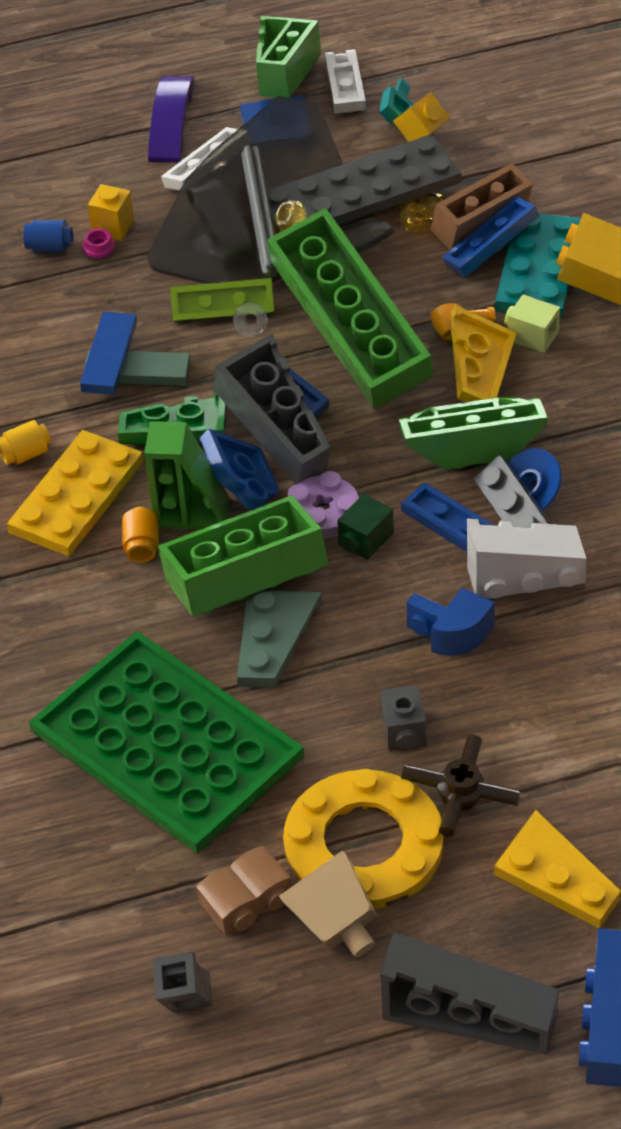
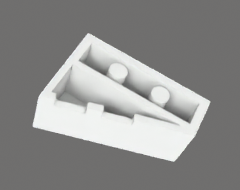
(523, 560)

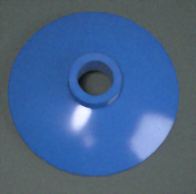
(539, 469)

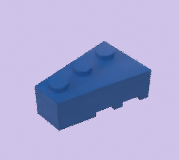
(603, 1016)

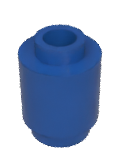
(48, 236)

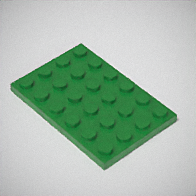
(167, 741)

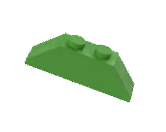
(474, 430)

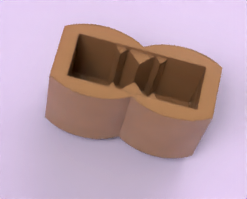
(243, 890)

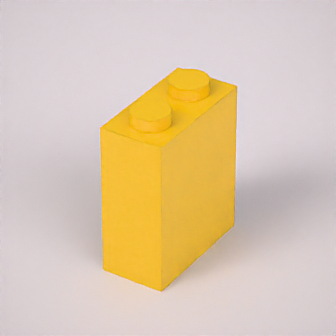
(592, 258)

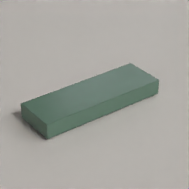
(154, 368)

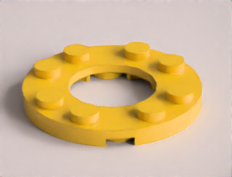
(341, 793)

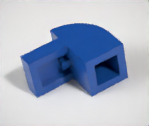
(455, 627)

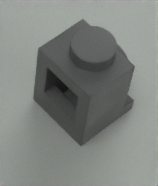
(181, 982)

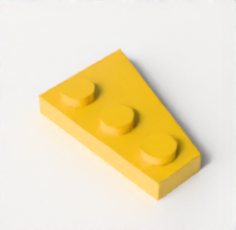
(479, 354)
(557, 872)

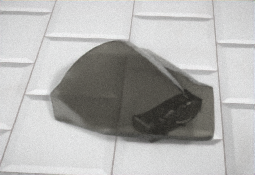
(211, 222)

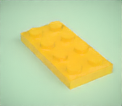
(75, 493)

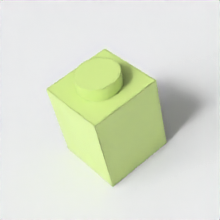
(534, 323)

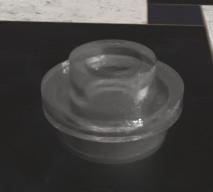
(240, 319)

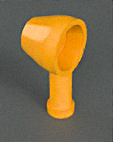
(441, 318)

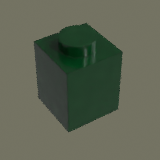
(365, 526)

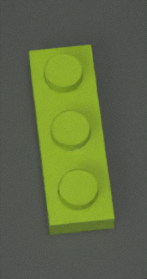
(219, 299)

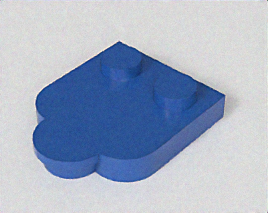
(240, 468)

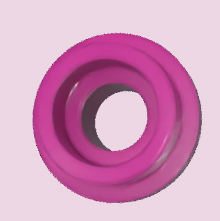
(98, 243)

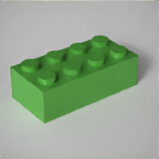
(243, 555)

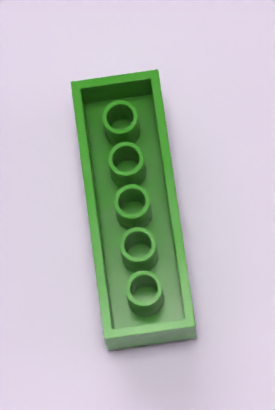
(350, 308)

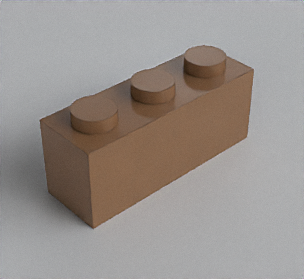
(472, 206)

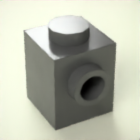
(403, 717)

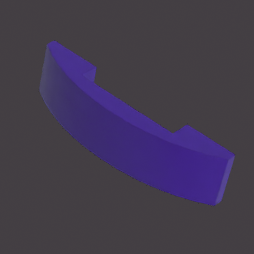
(169, 118)

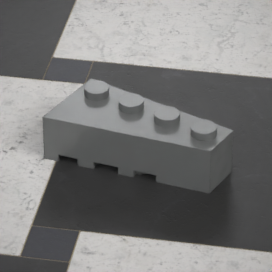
(273, 408)
(465, 997)

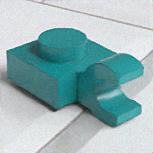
(395, 101)

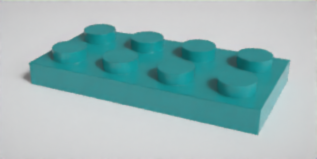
(532, 265)

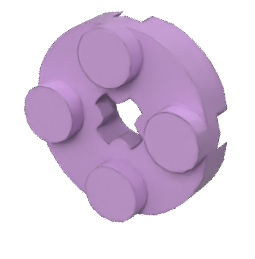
(329, 490)

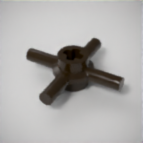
(460, 785)

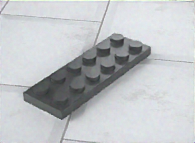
(372, 181)

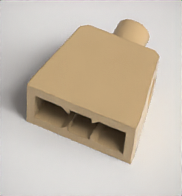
(334, 905)

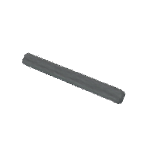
(259, 205)

